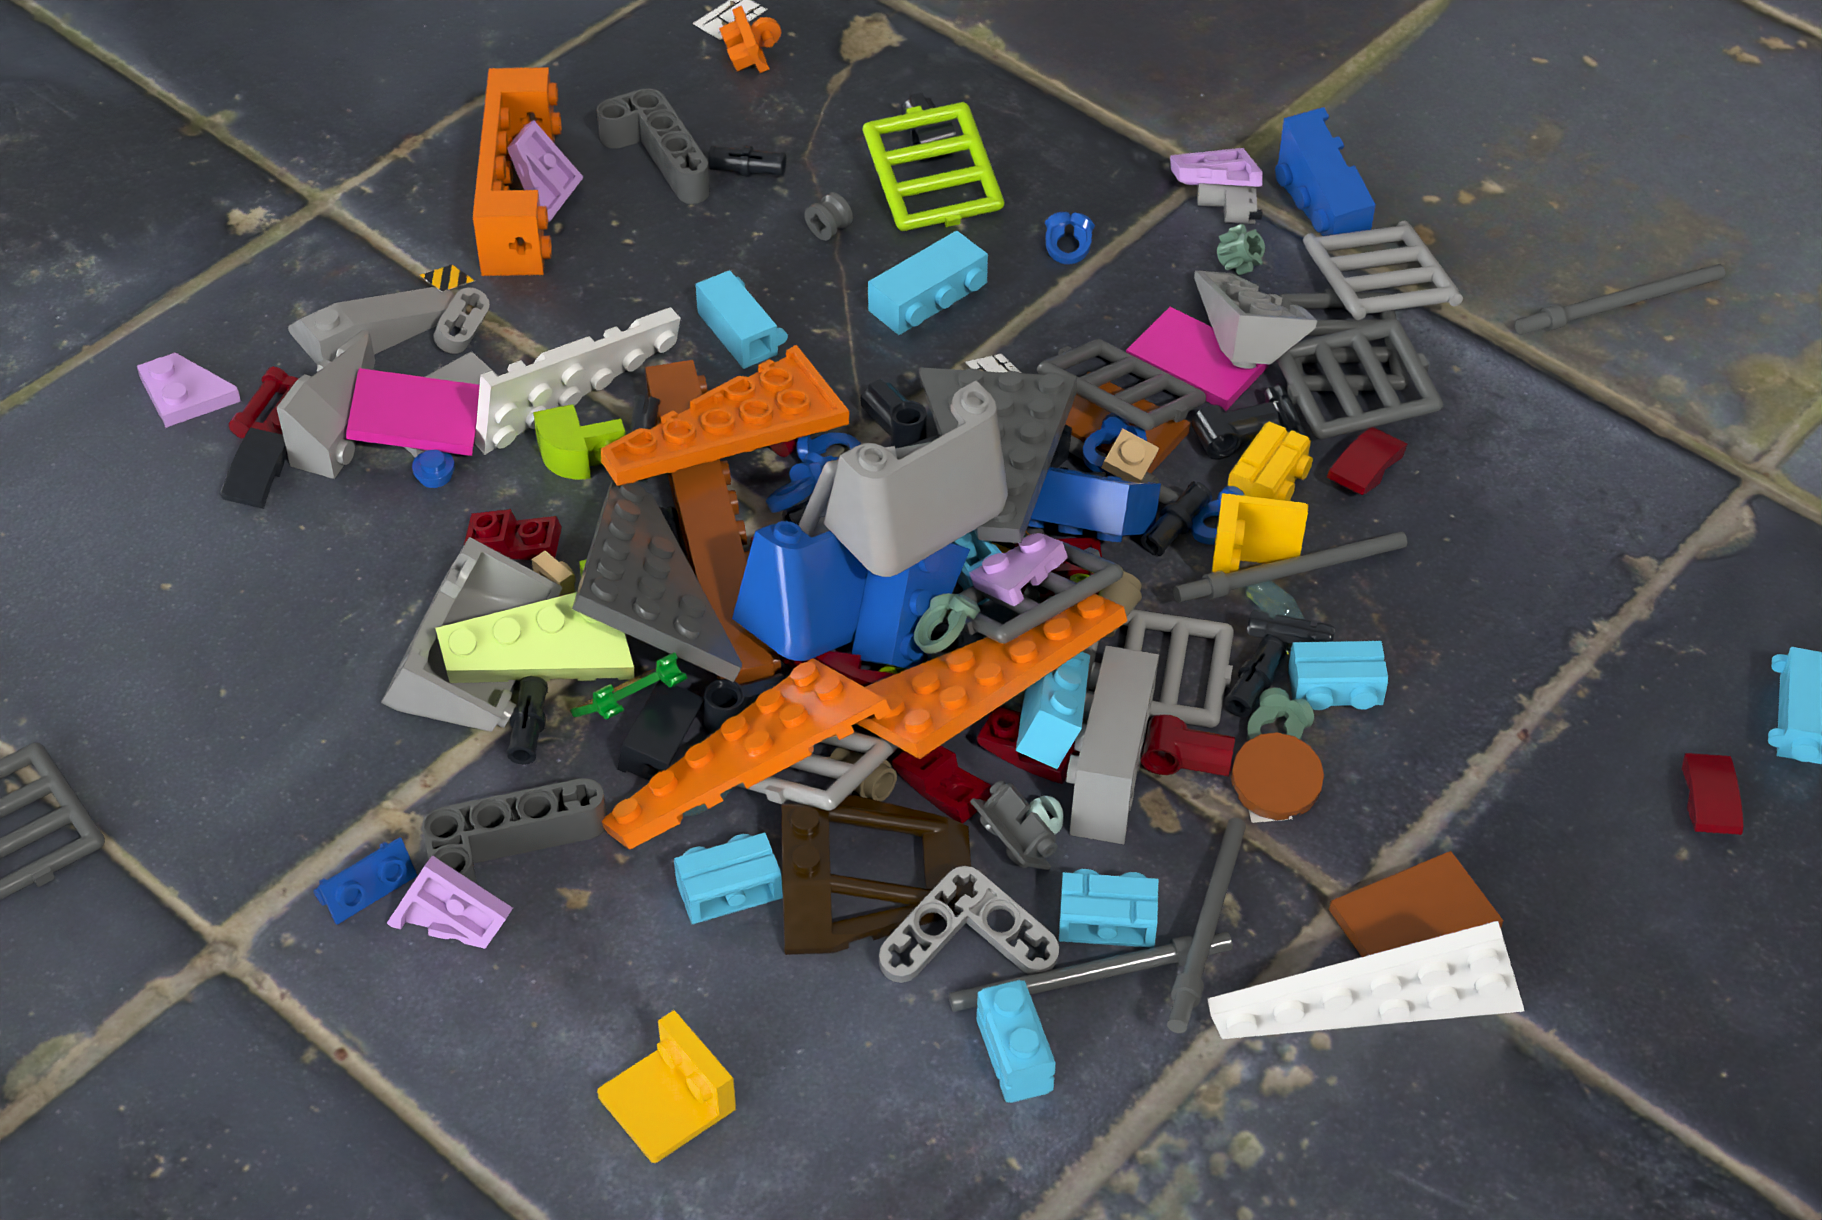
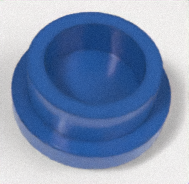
(433, 468)

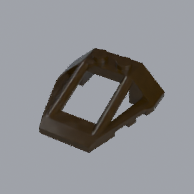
(810, 882)

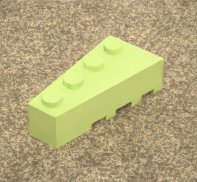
(536, 641)

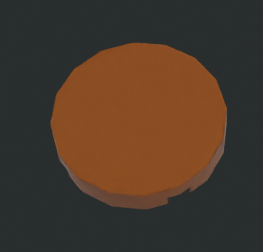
(1277, 776)

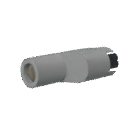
(1238, 201)

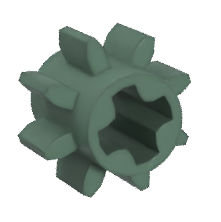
(1240, 249)

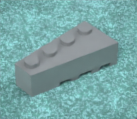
(1111, 743)

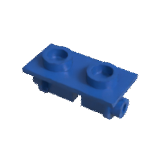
(366, 881)

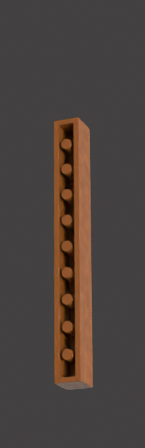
(708, 523)

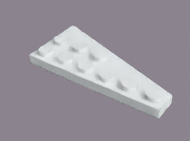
(565, 376)
(1421, 981)

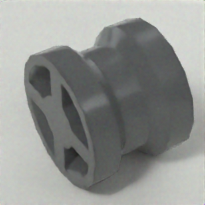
(828, 216)

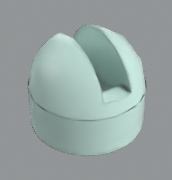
(1050, 804)

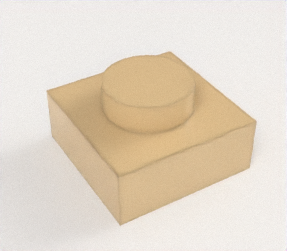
(1130, 457)
(555, 571)

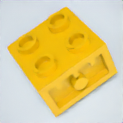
(1257, 531)
(670, 1092)

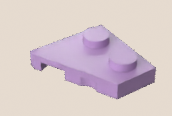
(543, 167)
(1217, 167)
(184, 388)
(1006, 573)

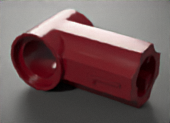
(1174, 746)

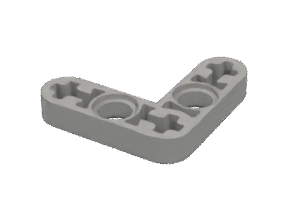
(974, 913)

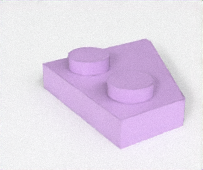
(451, 906)

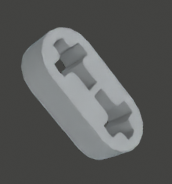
(455, 316)

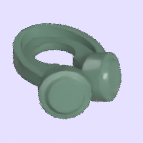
(948, 605)
(1275, 704)

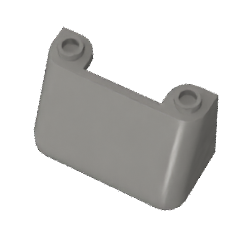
(911, 507)
(474, 586)

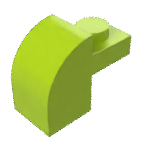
(571, 448)

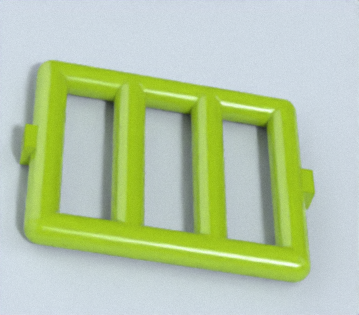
(894, 191)

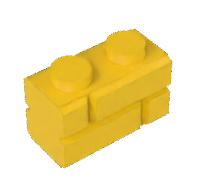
(1272, 463)

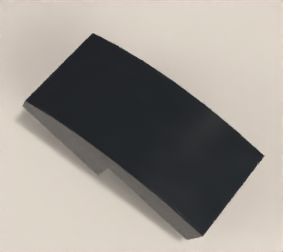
(254, 468)

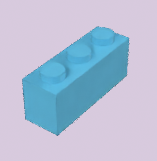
(927, 282)
(1054, 712)

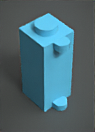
(738, 319)
(1799, 706)

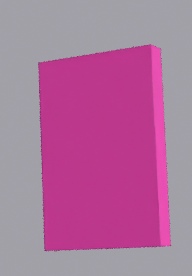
(1193, 355)
(413, 412)

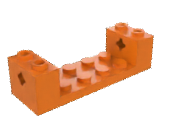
(506, 220)

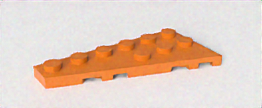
(736, 417)
(964, 685)
(748, 749)

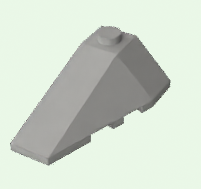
(386, 317)
(1250, 323)
(319, 407)

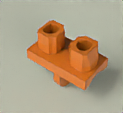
(745, 41)

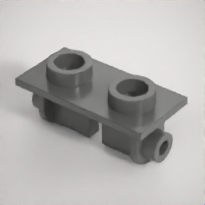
(1026, 841)

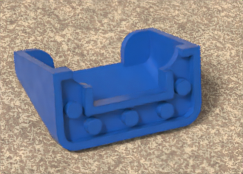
(800, 591)

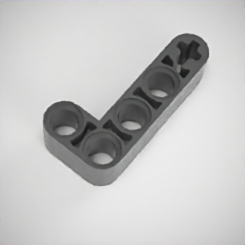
(650, 119)
(514, 823)

